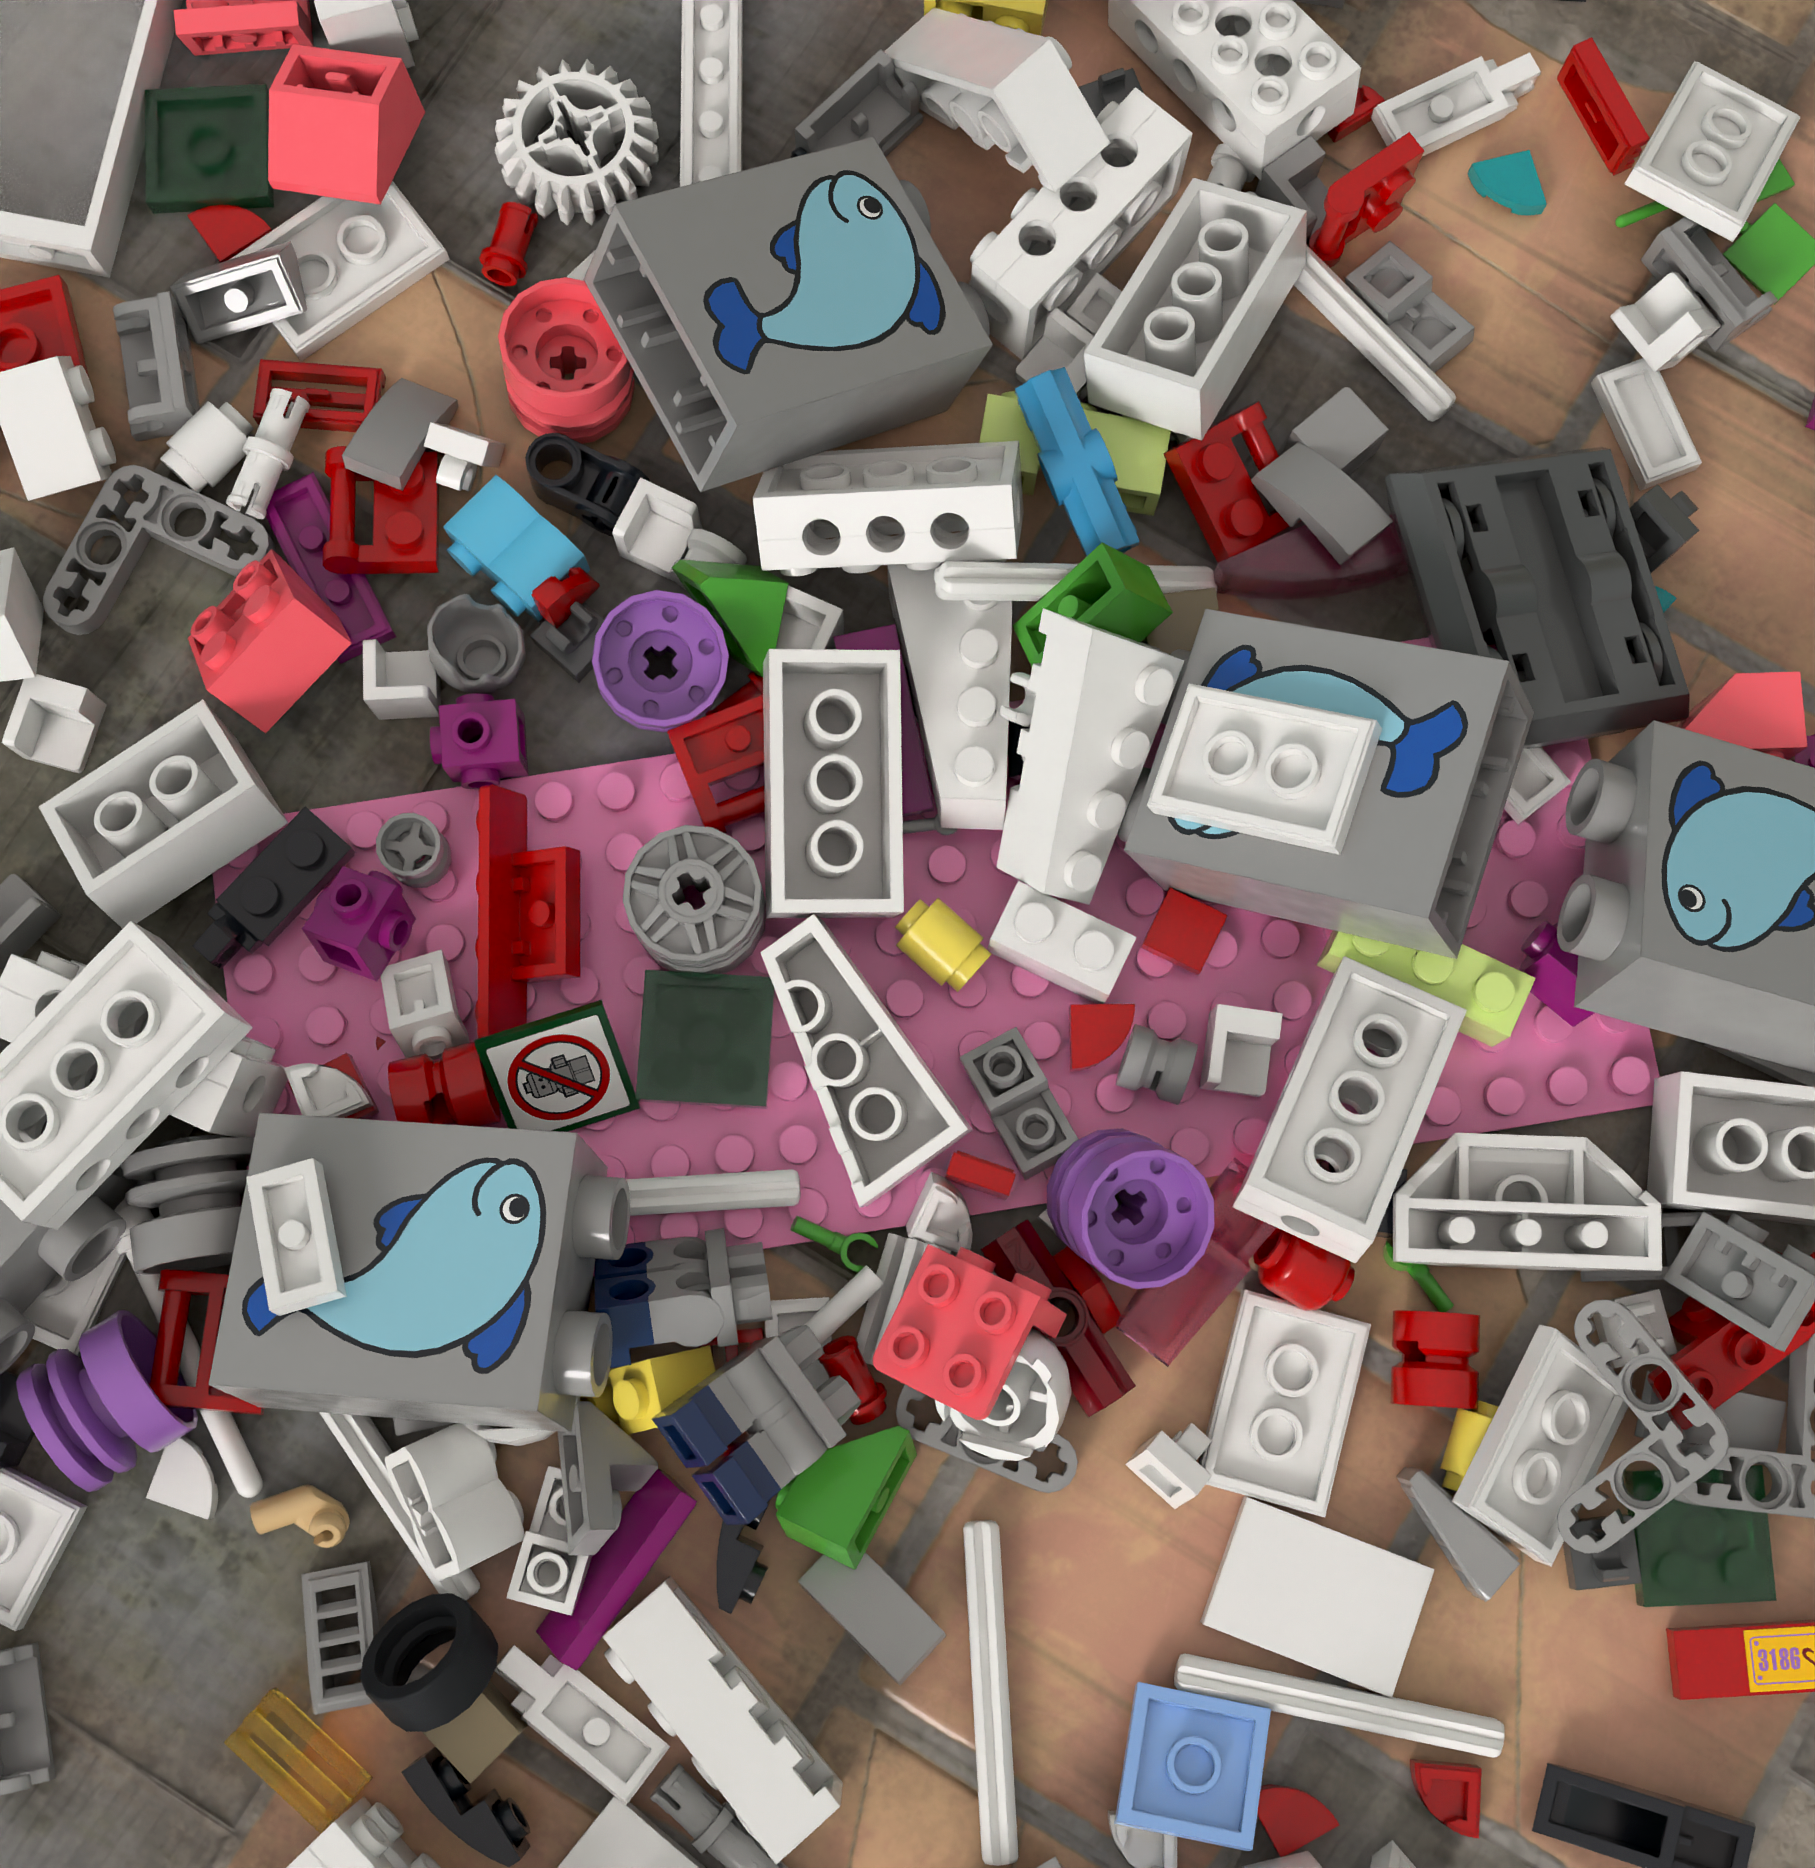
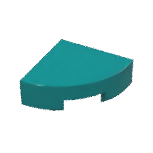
(1510, 182)

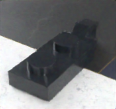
(274, 888)

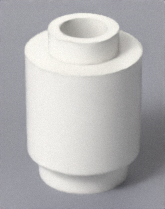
(207, 446)

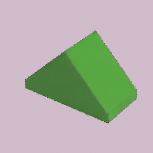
(742, 602)

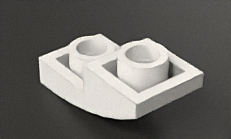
(544, 1569)

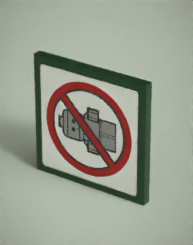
(558, 1071)

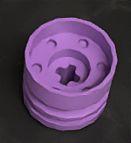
(659, 624)
(1162, 1214)
(100, 1404)

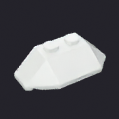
(1525, 1208)

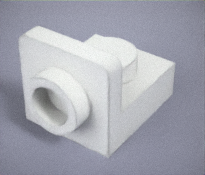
(422, 1005)

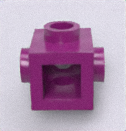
(480, 740)
(360, 922)

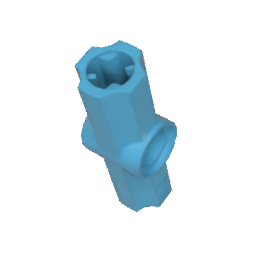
(1076, 462)

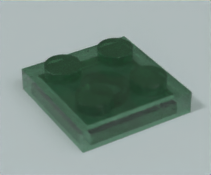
(207, 148)
(705, 1039)
(1701, 1551)

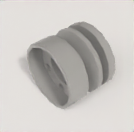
(673, 932)
(196, 1202)

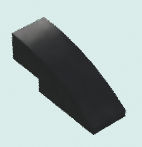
(1638, 1823)

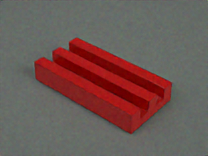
(1602, 106)
(320, 419)

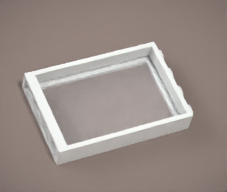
(74, 123)

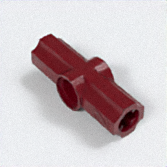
(1092, 1365)

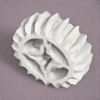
(598, 116)

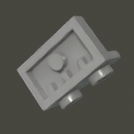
(1745, 1279)

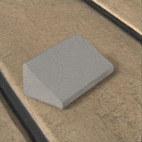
(241, 293)

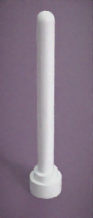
(220, 1424)

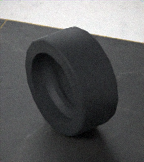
(447, 1687)

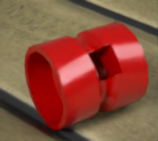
(443, 1090)
(1435, 1359)

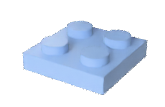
(1193, 1766)

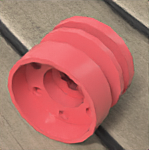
(560, 332)

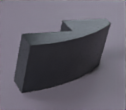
(737, 1565)
(487, 1825)

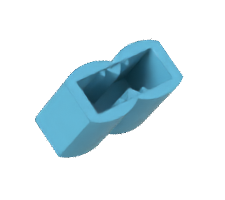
(510, 545)

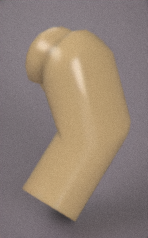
(308, 1509)

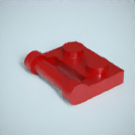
(1366, 198)
(1220, 486)
(402, 521)
(718, 750)
(177, 1290)

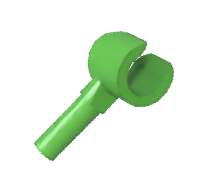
(832, 1240)
(1421, 1274)

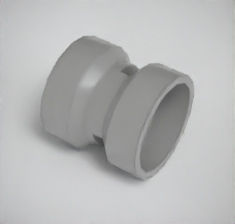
(407, 840)
(1156, 1064)

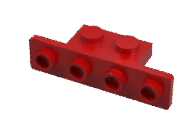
(523, 912)
(1718, 1356)

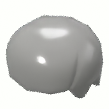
(475, 645)

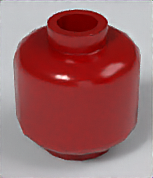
(1302, 1271)

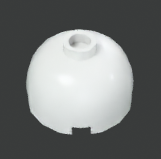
(1027, 1408)

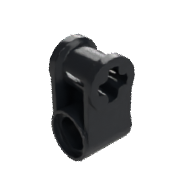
(593, 488)

